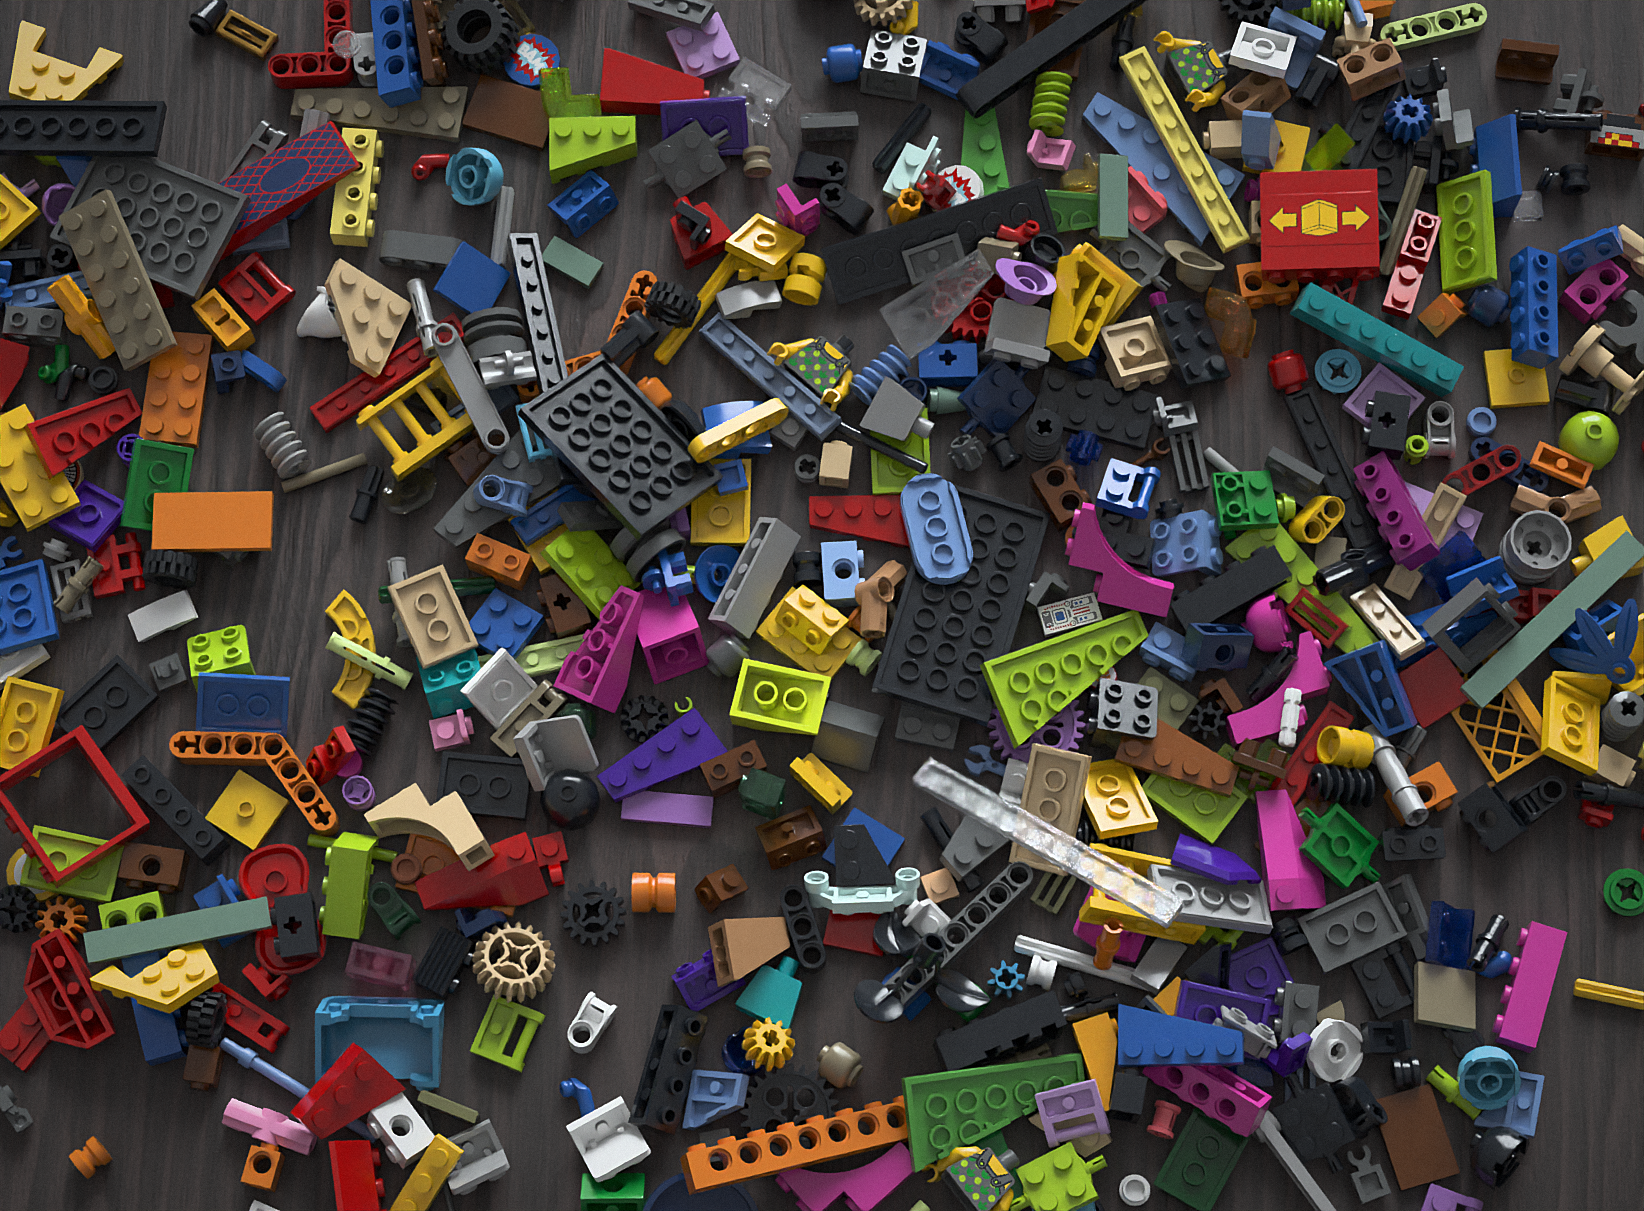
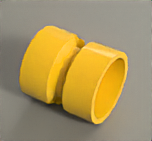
(804, 282)
(1345, 747)

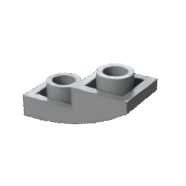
(750, 296)

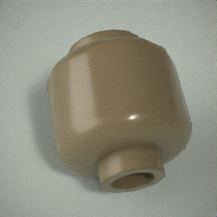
(840, 1065)

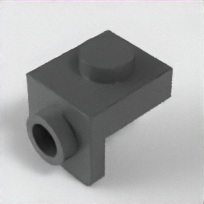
(1175, 418)
(1039, 590)

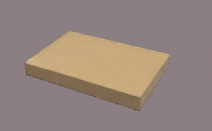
(432, 617)

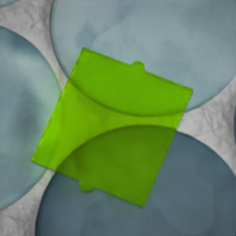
(1329, 149)

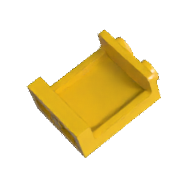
(1129, 287)

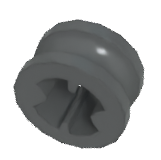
(809, 460)

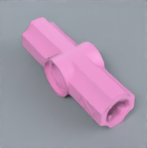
(269, 1127)

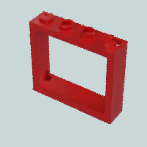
(76, 738)

